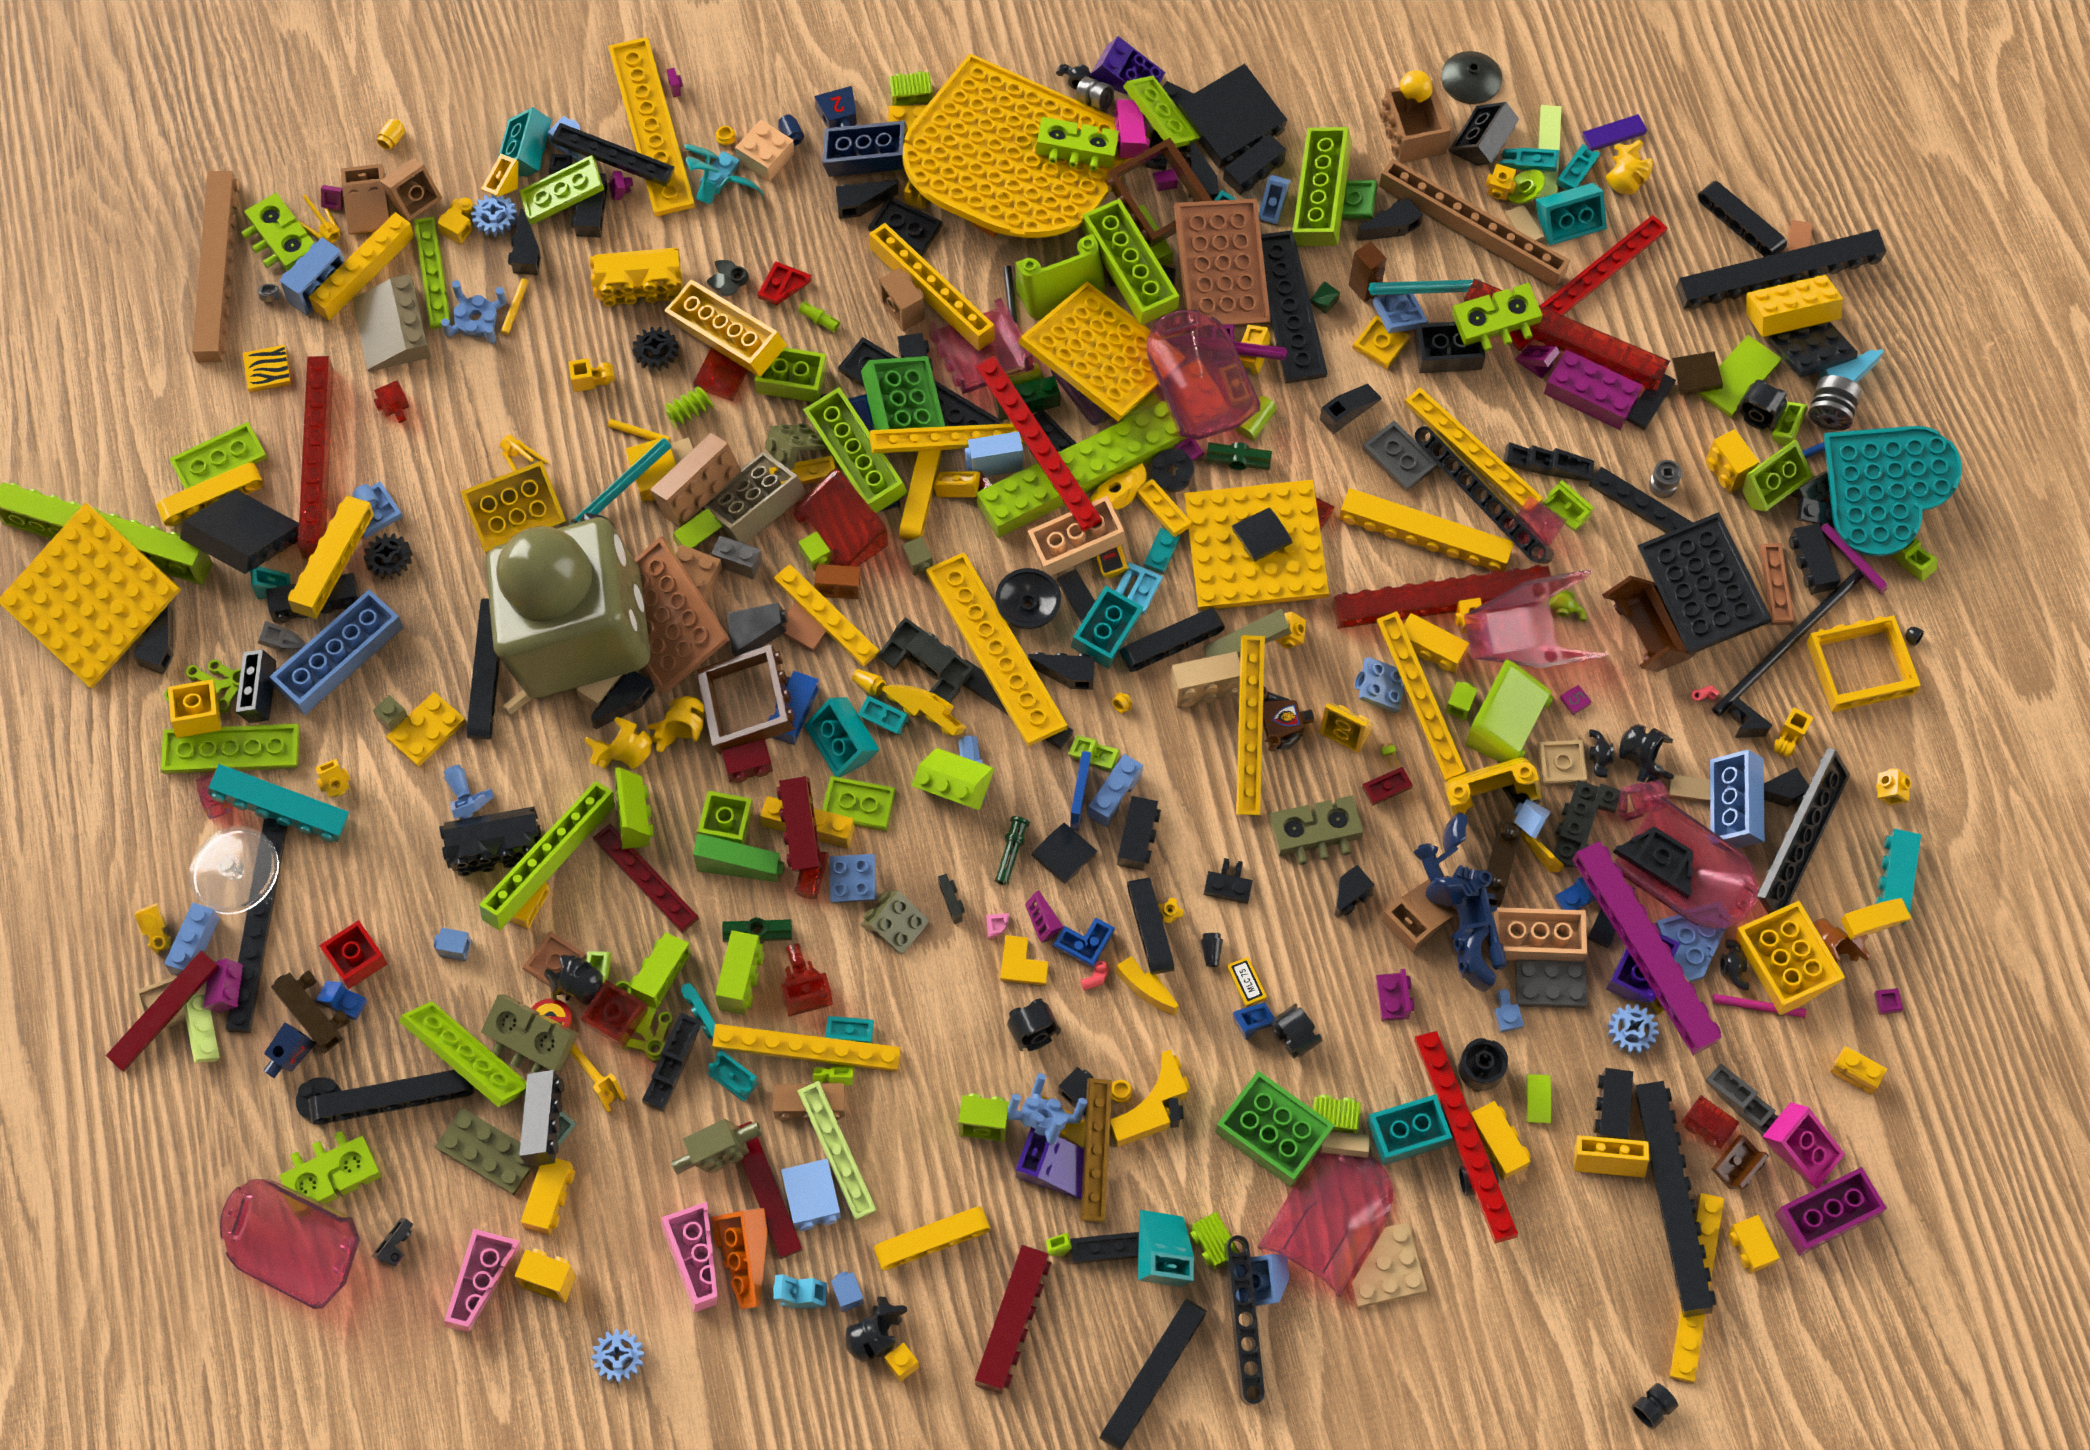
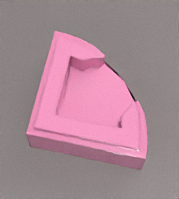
(996, 924)

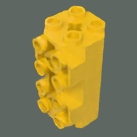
(644, 273)

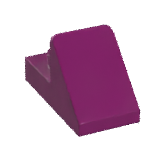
(1538, 358)

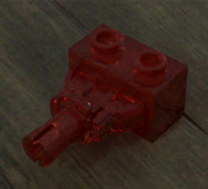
(805, 988)

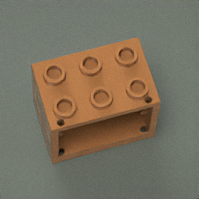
(1415, 127)

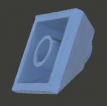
(1269, 1278)

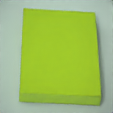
(863, 801)

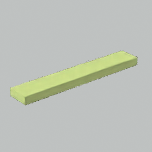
(1549, 139)
(837, 1150)

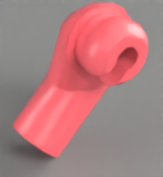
(1703, 693)
(1098, 977)

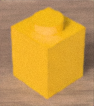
(901, 1362)

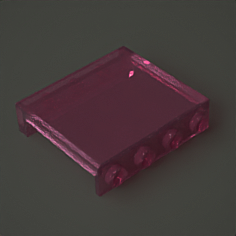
(963, 358)

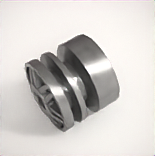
(1834, 403)

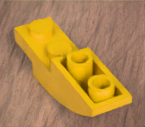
(921, 702)

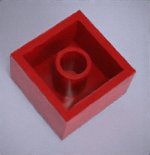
(353, 954)

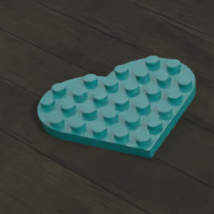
(1885, 482)

